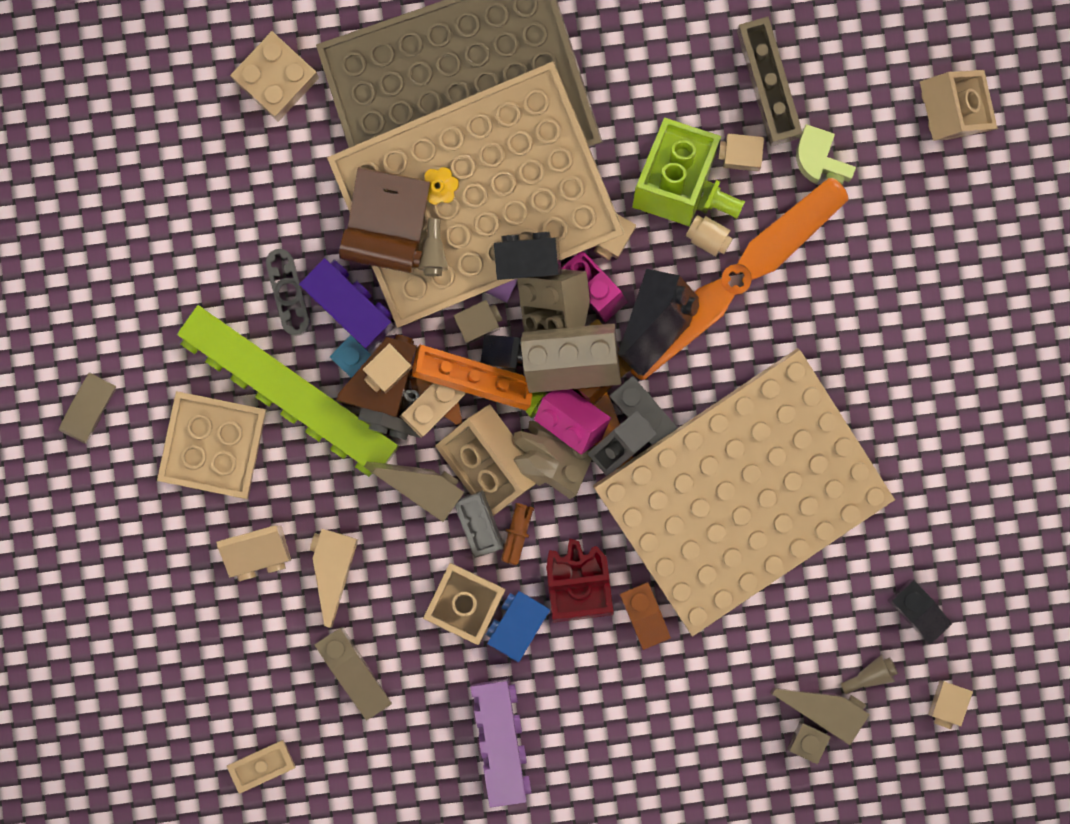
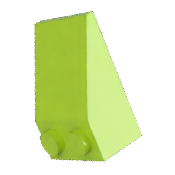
(676, 172)

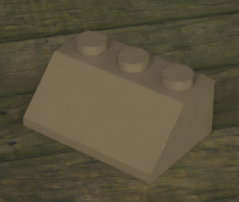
(570, 358)

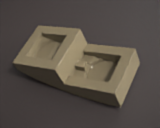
(87, 408)

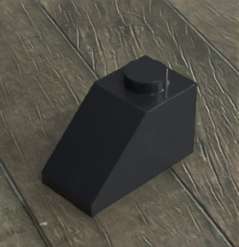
(920, 611)

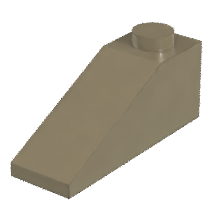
(423, 486)
(353, 673)
(831, 712)

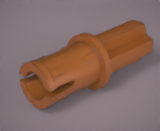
(517, 533)

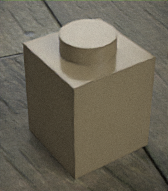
(478, 321)
(808, 742)

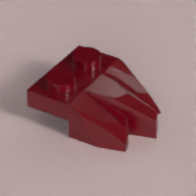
(579, 584)

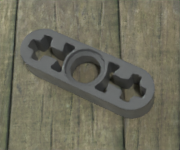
(274, 272)

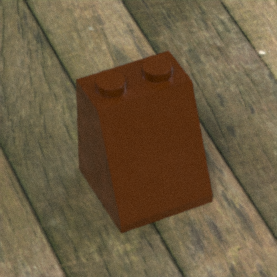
(361, 395)

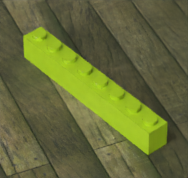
(286, 389)

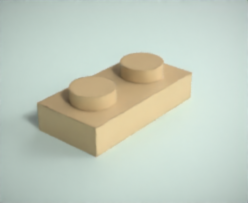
(430, 407)
(261, 766)

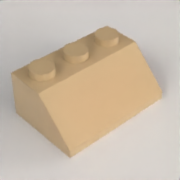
(483, 458)

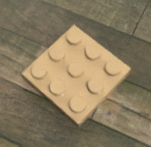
(211, 445)

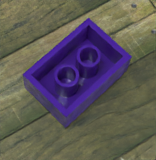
(348, 303)

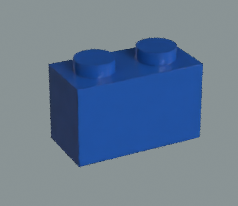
(517, 626)

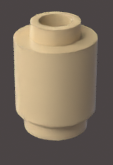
(709, 235)

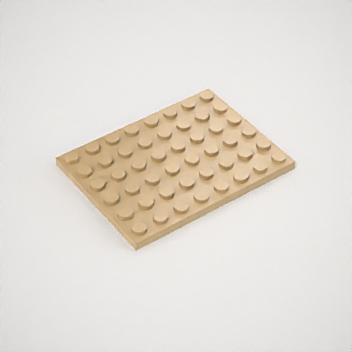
(518, 173)
(744, 492)

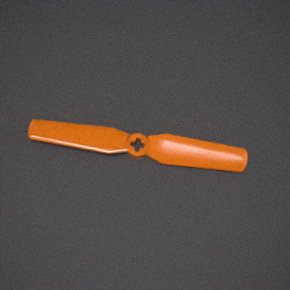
(760, 258)

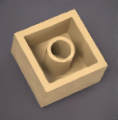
(275, 76)
(464, 603)

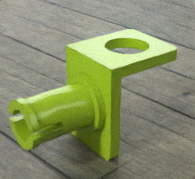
(719, 200)

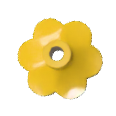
(447, 185)

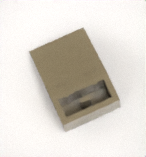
(554, 300)

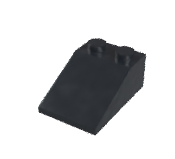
(657, 319)

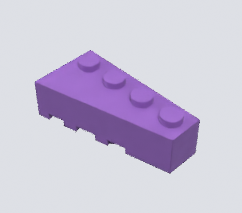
(499, 742)

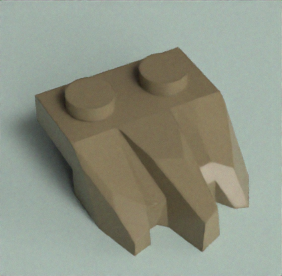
(550, 460)

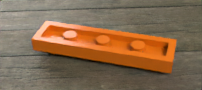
(471, 377)

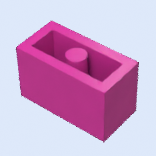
(572, 419)

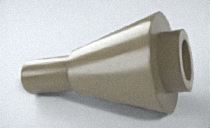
(433, 256)
(876, 673)

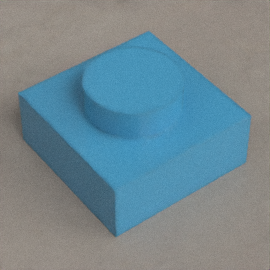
(350, 356)

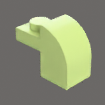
(813, 159)

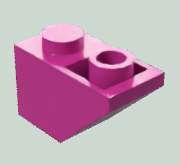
(604, 295)

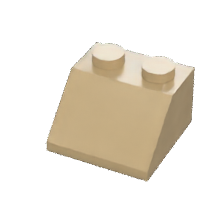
(958, 104)
(254, 552)

